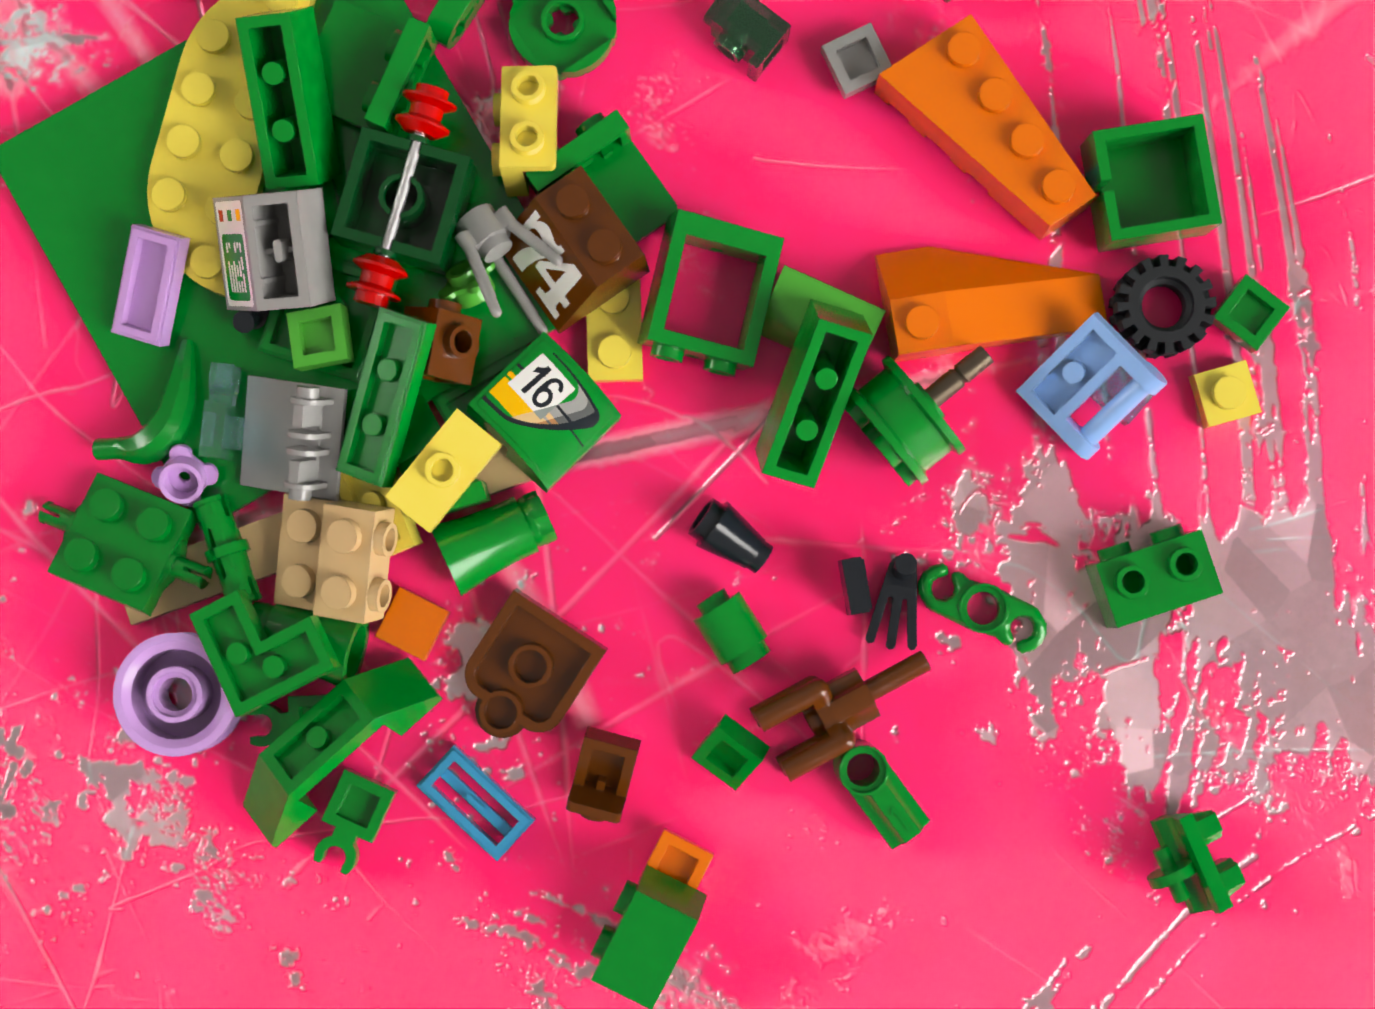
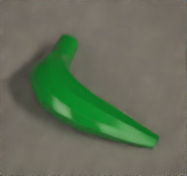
(167, 424)

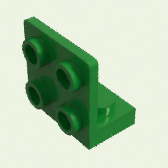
(371, 64)

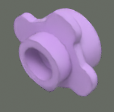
(175, 488)

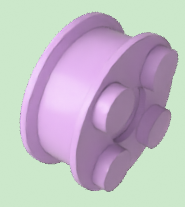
(144, 701)

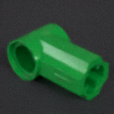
(882, 796)

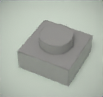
(855, 60)

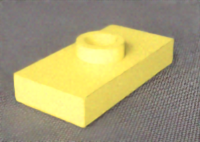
(443, 470)

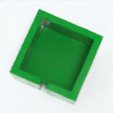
(1151, 182)

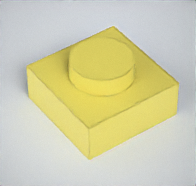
(1224, 394)

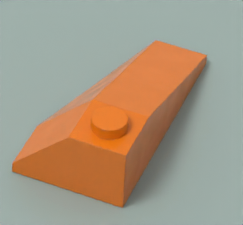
(961, 300)

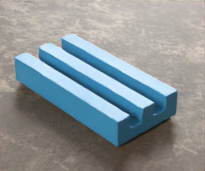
(442, 770)

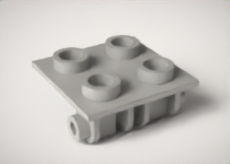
(293, 437)

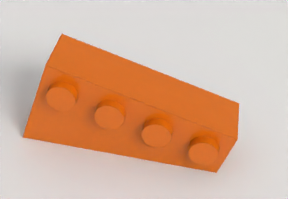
(987, 124)

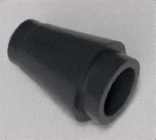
(730, 536)

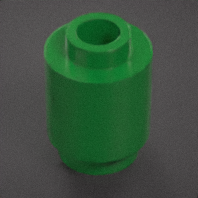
(731, 630)

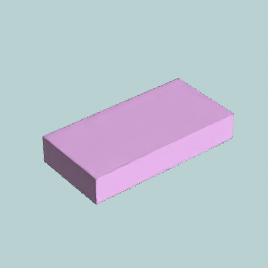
(150, 285)

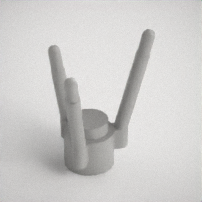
(486, 236)

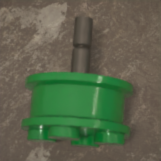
(907, 419)

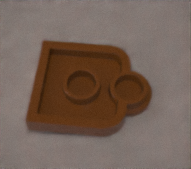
(529, 668)

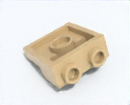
(335, 558)

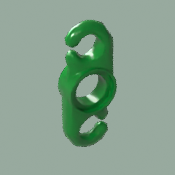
(1008, 608)

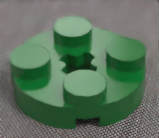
(572, 53)

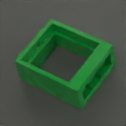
(724, 238)

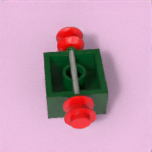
(403, 198)

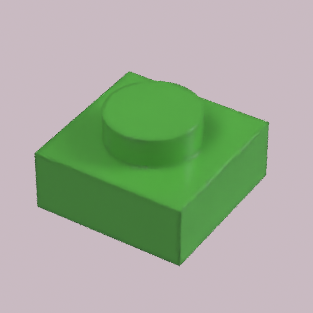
(320, 337)

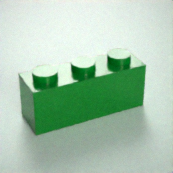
(289, 97)
(813, 393)

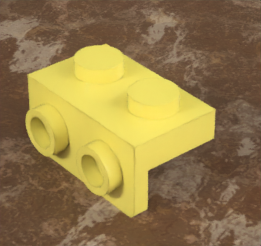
(527, 125)

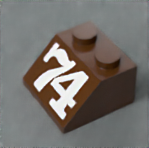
(594, 246)

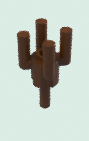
(832, 711)

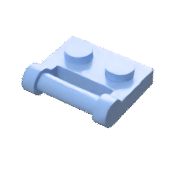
(1078, 372)

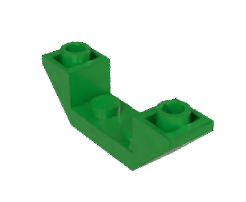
(326, 736)

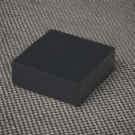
(855, 585)

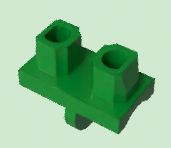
(1188, 865)

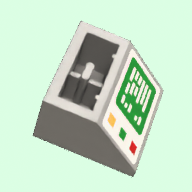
(274, 250)

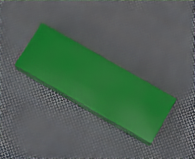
(386, 397)

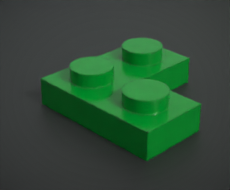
(255, 666)

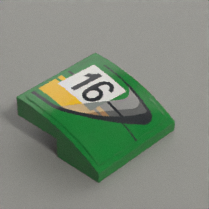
(544, 411)

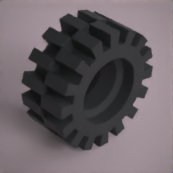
(1191, 292)

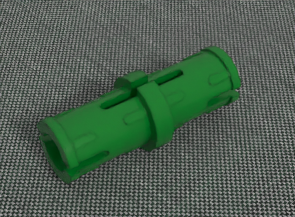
(226, 546)

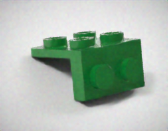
(616, 170)

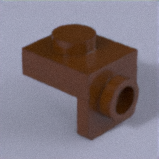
(603, 775)

